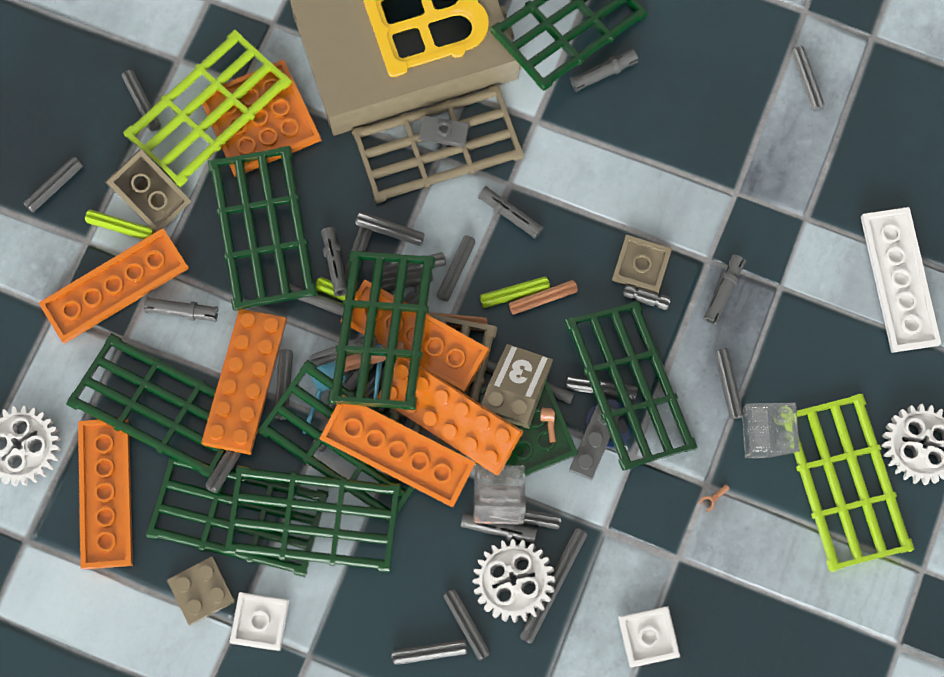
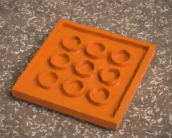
(276, 125)

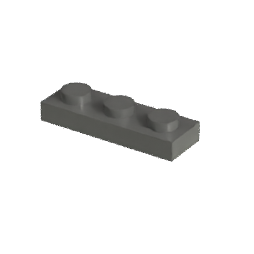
(592, 446)

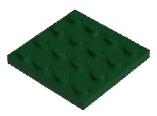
(534, 446)

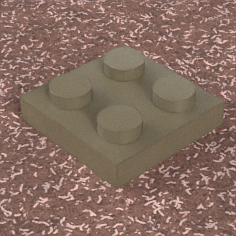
(641, 264)
(201, 591)

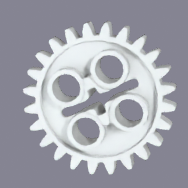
(32, 462)
(919, 465)
(519, 602)

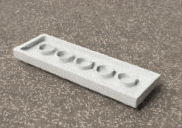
(900, 280)

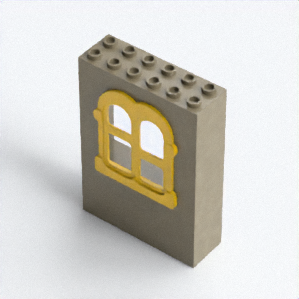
(366, 79)

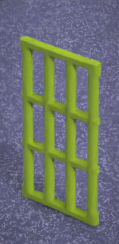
(199, 130)
(865, 501)

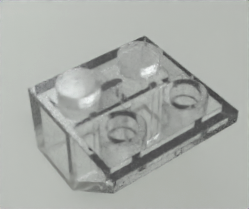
(770, 429)
(499, 497)

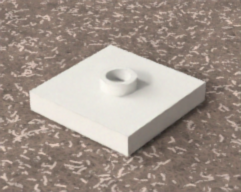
(259, 621)
(648, 637)

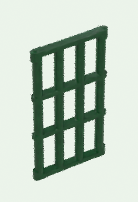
(562, 41)
(270, 204)
(391, 351)
(133, 404)
(629, 409)
(308, 457)
(211, 520)
(288, 528)

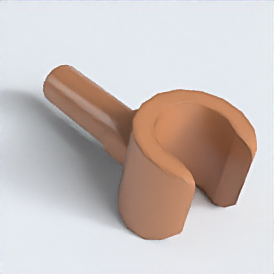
(548, 415)
(714, 497)

